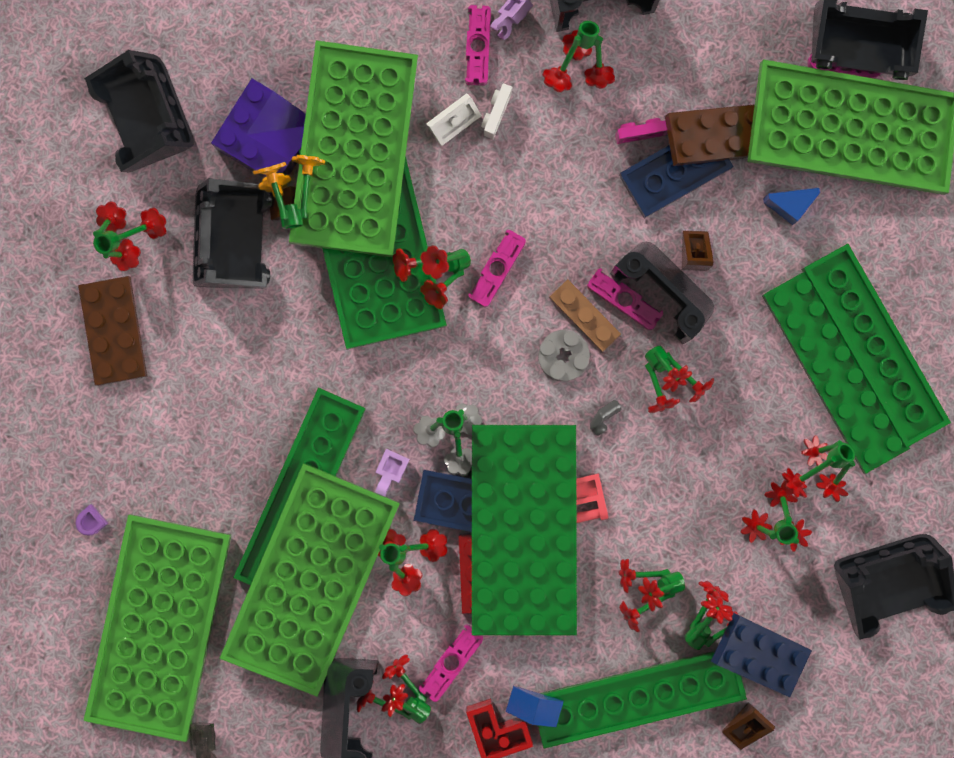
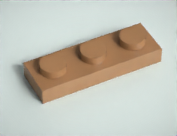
(585, 315)

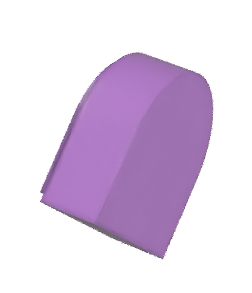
(90, 521)

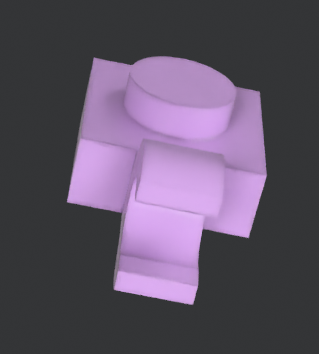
(511, 12)
(391, 468)

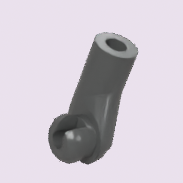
(602, 415)

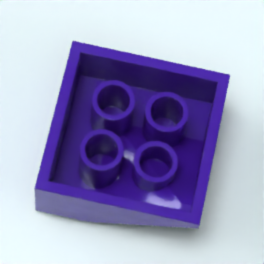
(262, 130)

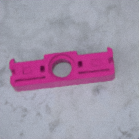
(478, 30)
(506, 254)
(610, 290)
(441, 677)

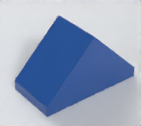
(791, 204)
(534, 707)

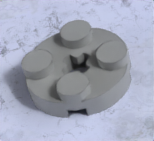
(576, 362)

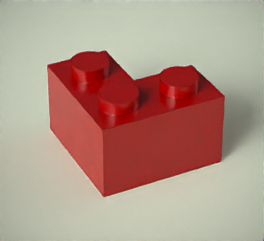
(497, 738)

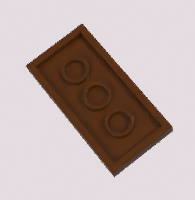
(709, 134)
(112, 330)

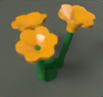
(290, 215)

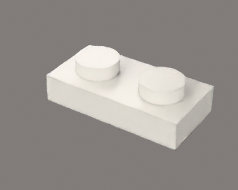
(499, 100)
(454, 119)

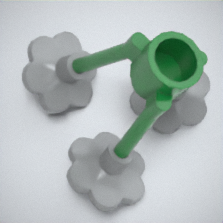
(453, 423)

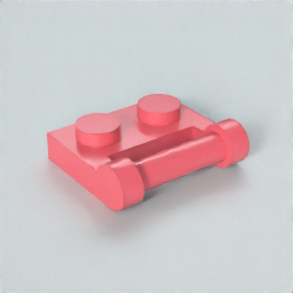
(589, 490)

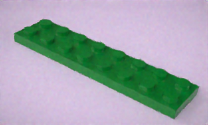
(876, 345)
(834, 373)
(319, 443)
(641, 698)

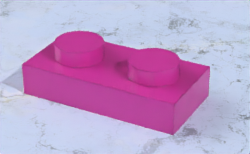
(631, 132)

